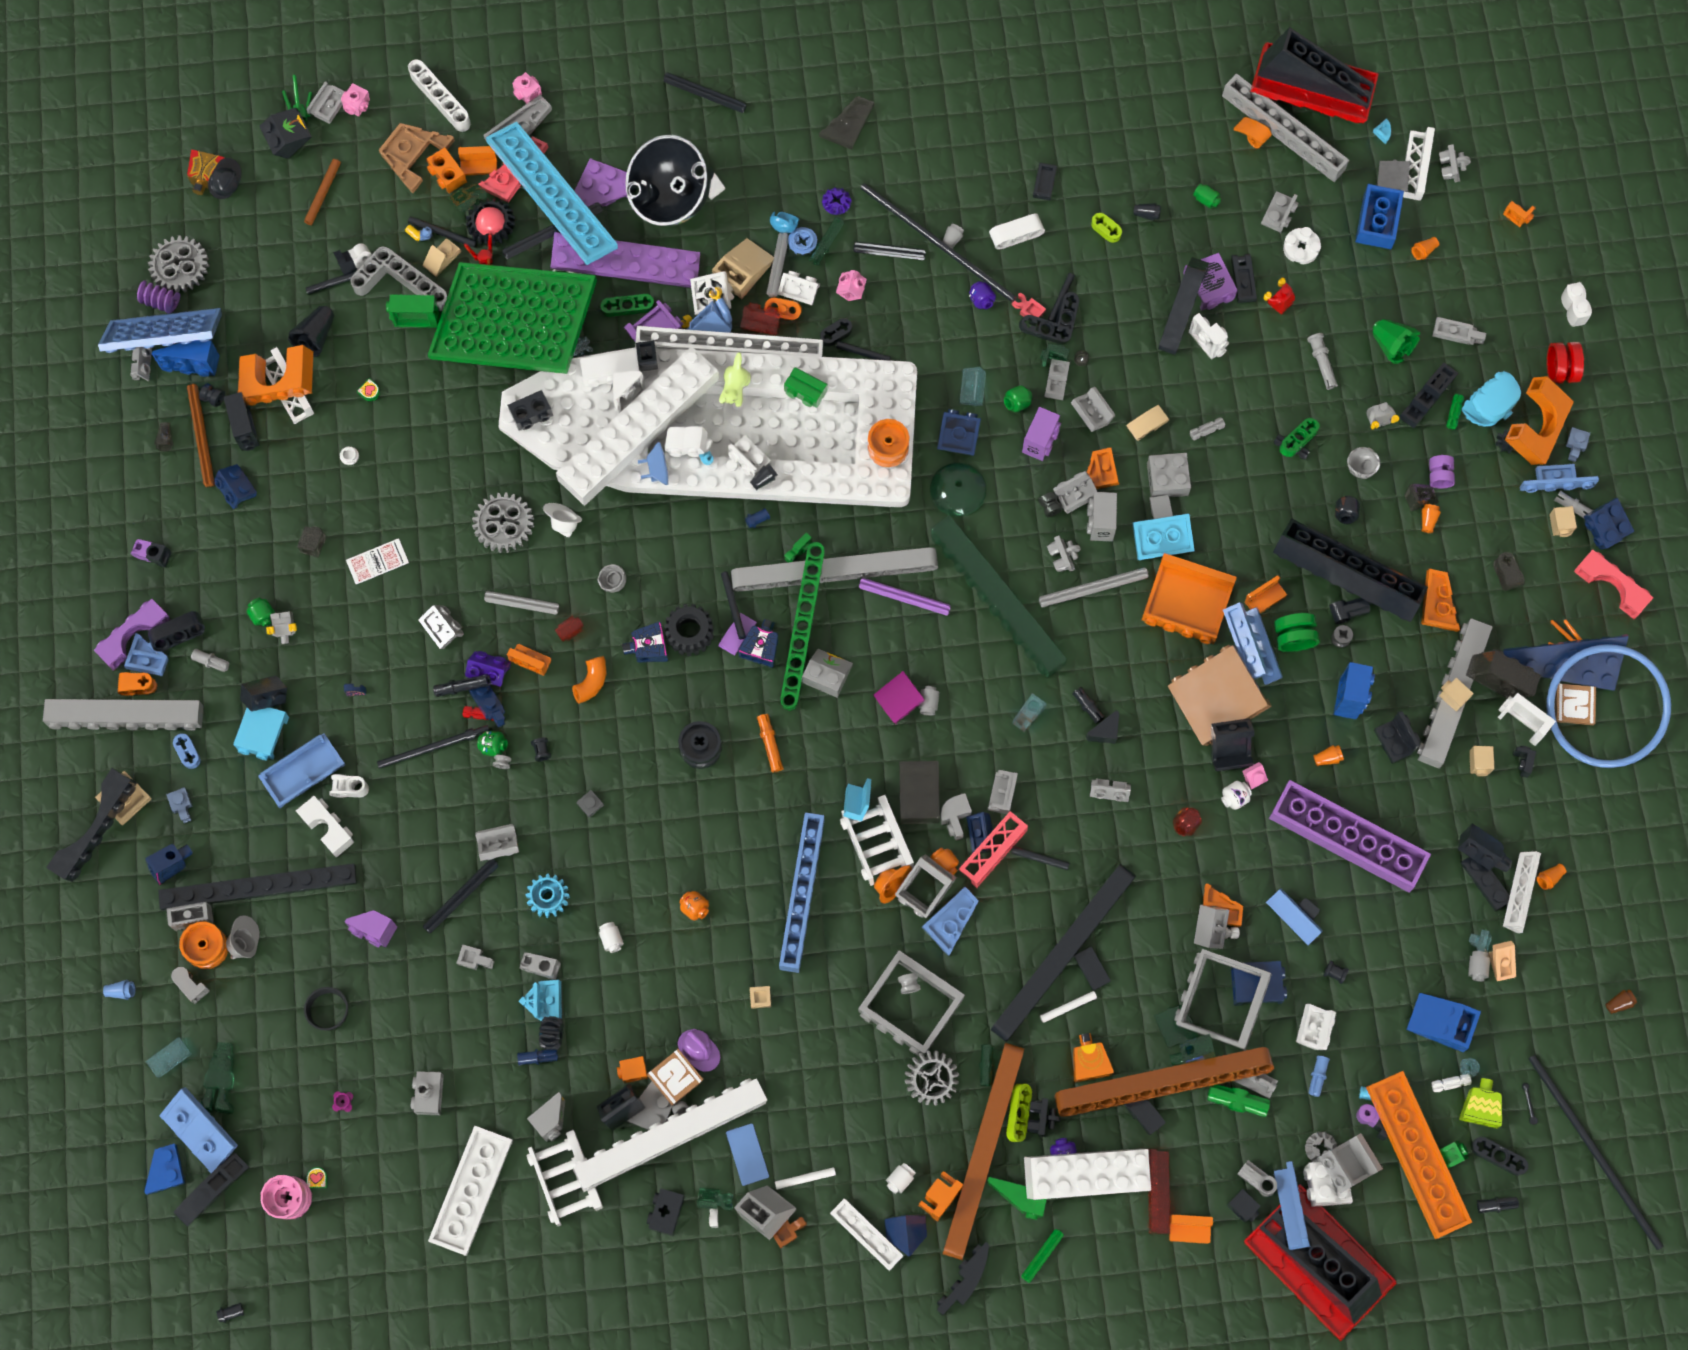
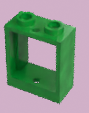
(413, 311)

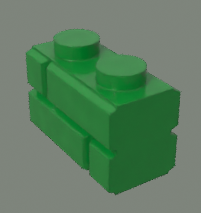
(805, 387)

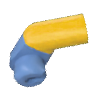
(421, 235)

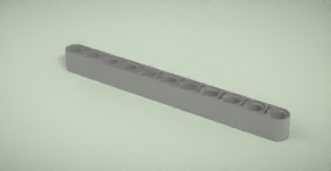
(836, 569)

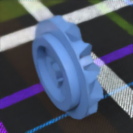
(806, 234)

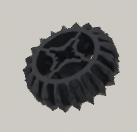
(507, 228)

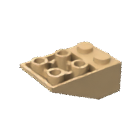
(744, 266)

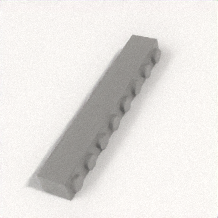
(123, 713)
(1444, 717)

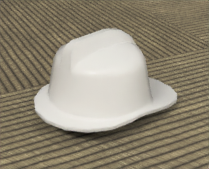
(562, 518)

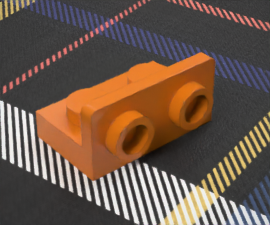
(529, 659)

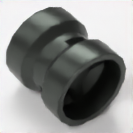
(1050, 504)

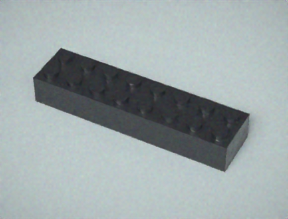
(1350, 570)

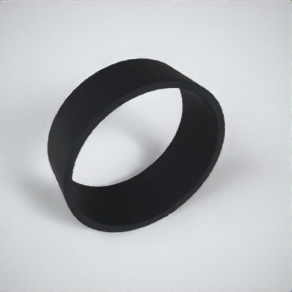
(311, 998)

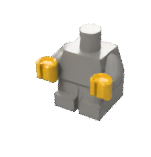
(1381, 415)
(282, 626)

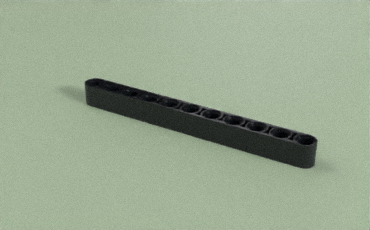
(1063, 953)

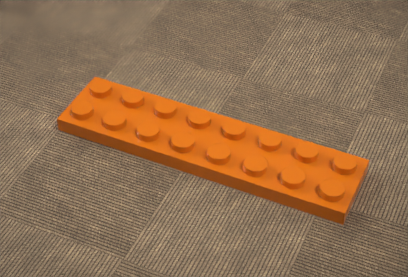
(1419, 1155)

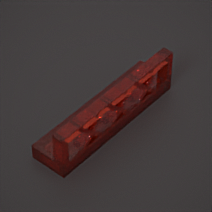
(1160, 1194)

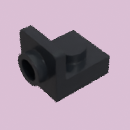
(1527, 763)

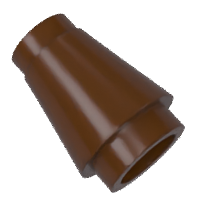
(1621, 1002)

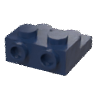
(959, 432)
(1608, 524)

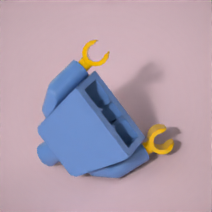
(714, 317)

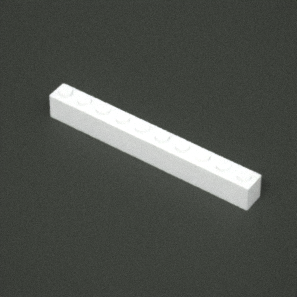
(728, 342)
(670, 1134)

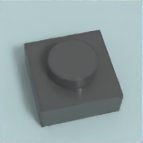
(590, 803)

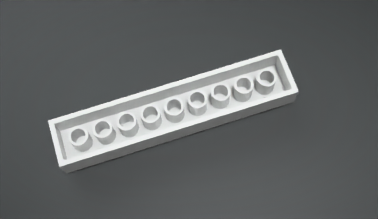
(637, 425)

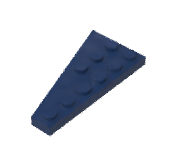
(1595, 670)

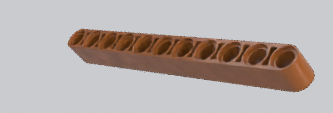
(1164, 1081)
(983, 1151)

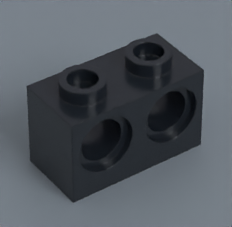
(527, 406)

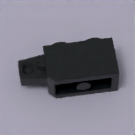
(1483, 848)

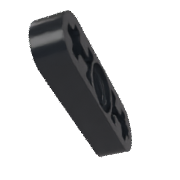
(1515, 1157)

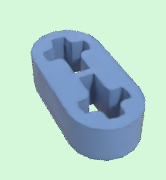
(183, 753)

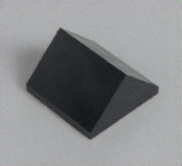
(620, 1107)

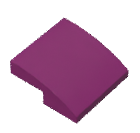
(899, 697)

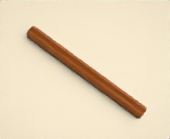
(200, 434)

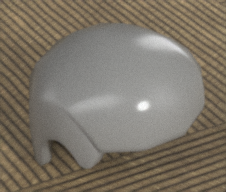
(612, 578)

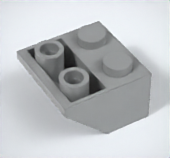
(765, 1210)

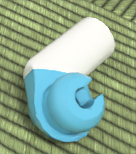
(707, 458)

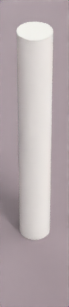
(1068, 1006)
(805, 1178)

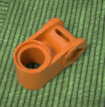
(133, 684)

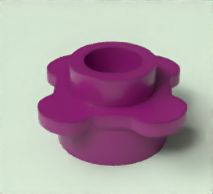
(338, 1097)

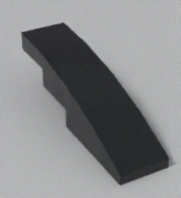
(1428, 395)

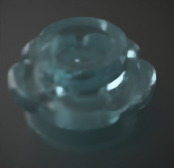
(1472, 1063)

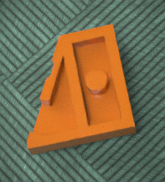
(1103, 469)
(1215, 898)

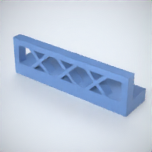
(1291, 1207)

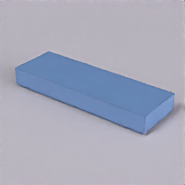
(1294, 916)

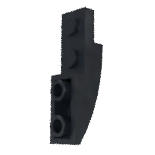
(210, 1189)
(971, 1272)

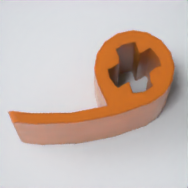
(1256, 132)

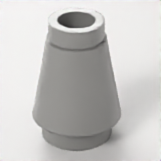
(953, 235)

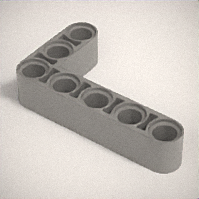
(402, 275)

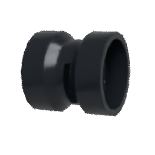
(212, 395)

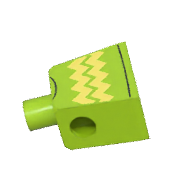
(1483, 1106)

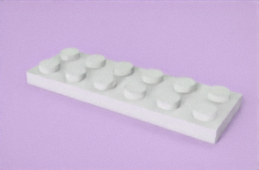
(470, 1190)

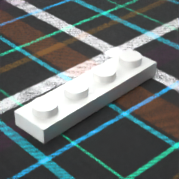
(866, 1234)

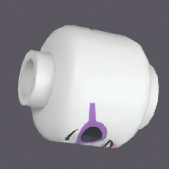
(1236, 795)

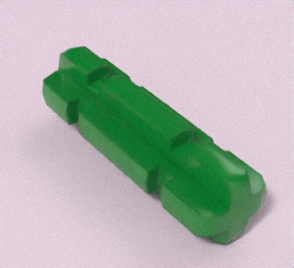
(1455, 410)

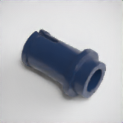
(756, 518)

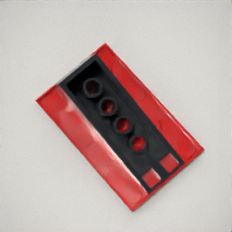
(1312, 78)
(1330, 1276)

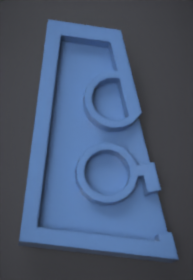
(950, 920)

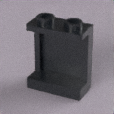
(1231, 744)

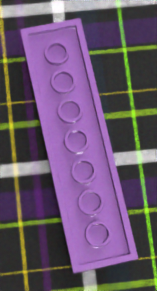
(631, 262)

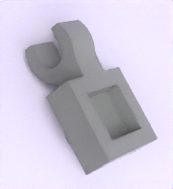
(471, 958)

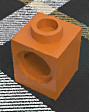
(632, 1070)

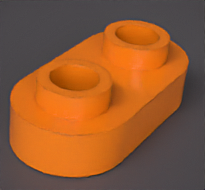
(784, 307)

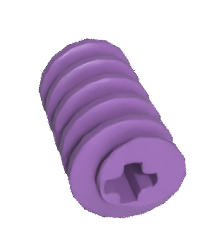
(156, 298)

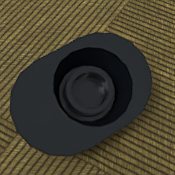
(225, 178)

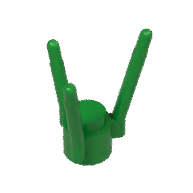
(301, 108)

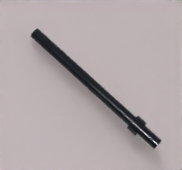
(469, 734)

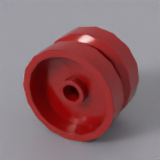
(1565, 362)

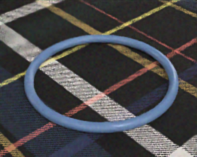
(1665, 695)

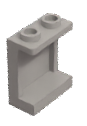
(1350, 1163)

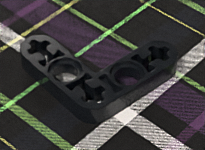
(1059, 326)

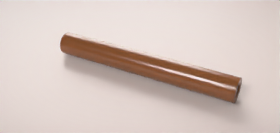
(321, 194)

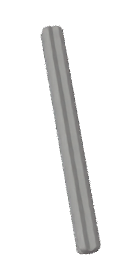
(1093, 587)

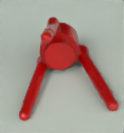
(484, 256)

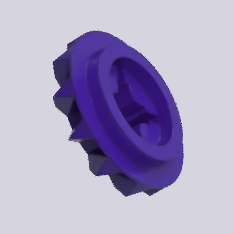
(836, 208)

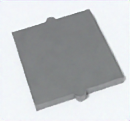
(1394, 174)

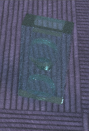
(168, 1057)

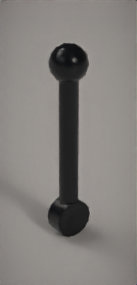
(1532, 1120)

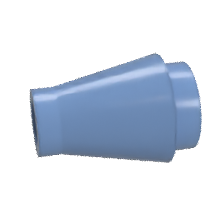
(120, 990)

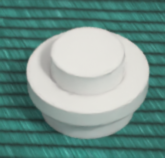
(349, 455)

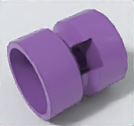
(1441, 469)

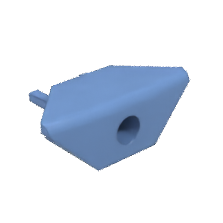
(657, 465)

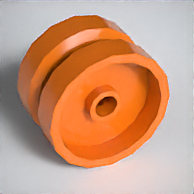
(888, 442)
(205, 935)

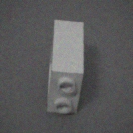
(935, 870)

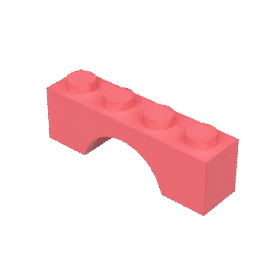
(1632, 596)

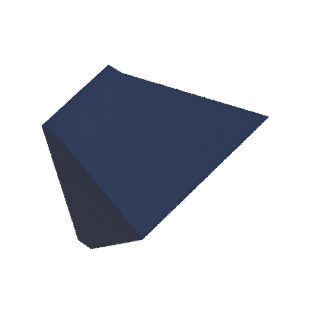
(906, 1232)

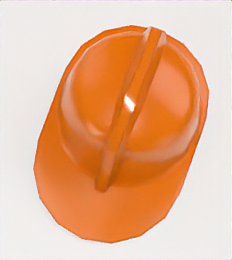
(890, 881)

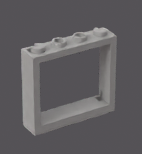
(1194, 978)
(899, 1036)

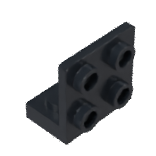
(1398, 738)

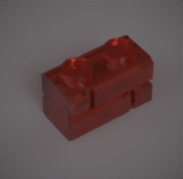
(761, 319)

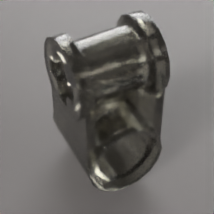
(1508, 572)

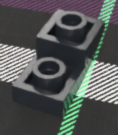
(1146, 1115)

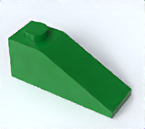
(1017, 1196)

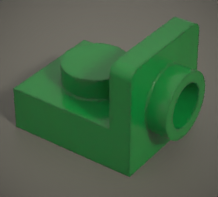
(1454, 1153)

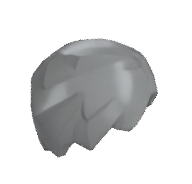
(1363, 462)

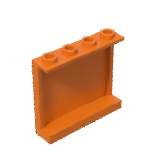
(1188, 599)

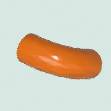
(593, 682)

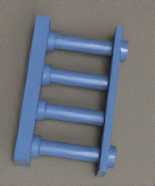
(1253, 642)

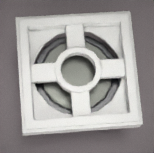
(701, 297)

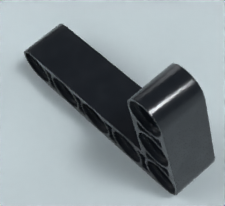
(1183, 305)

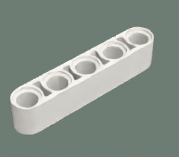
(436, 88)

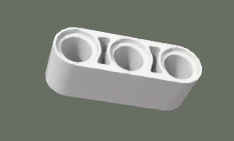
(1017, 231)

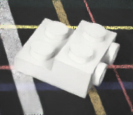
(1211, 339)
(1322, 1189)

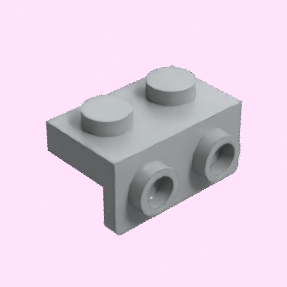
(1093, 409)
(1075, 491)
(497, 842)

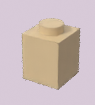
(1563, 521)
(1455, 694)
(1481, 760)

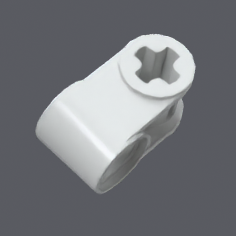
(344, 786)

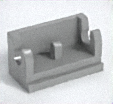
(1002, 791)
(1211, 926)

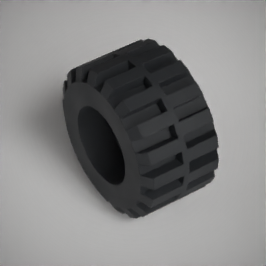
(683, 616)

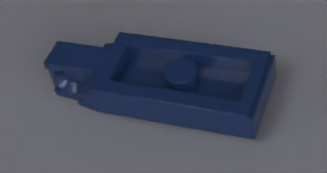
(489, 704)

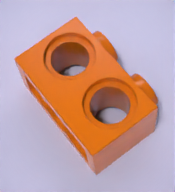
(448, 169)

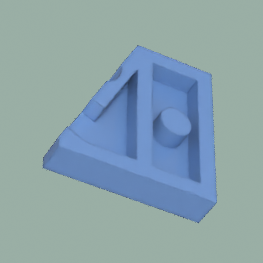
(144, 658)

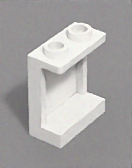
(1528, 715)

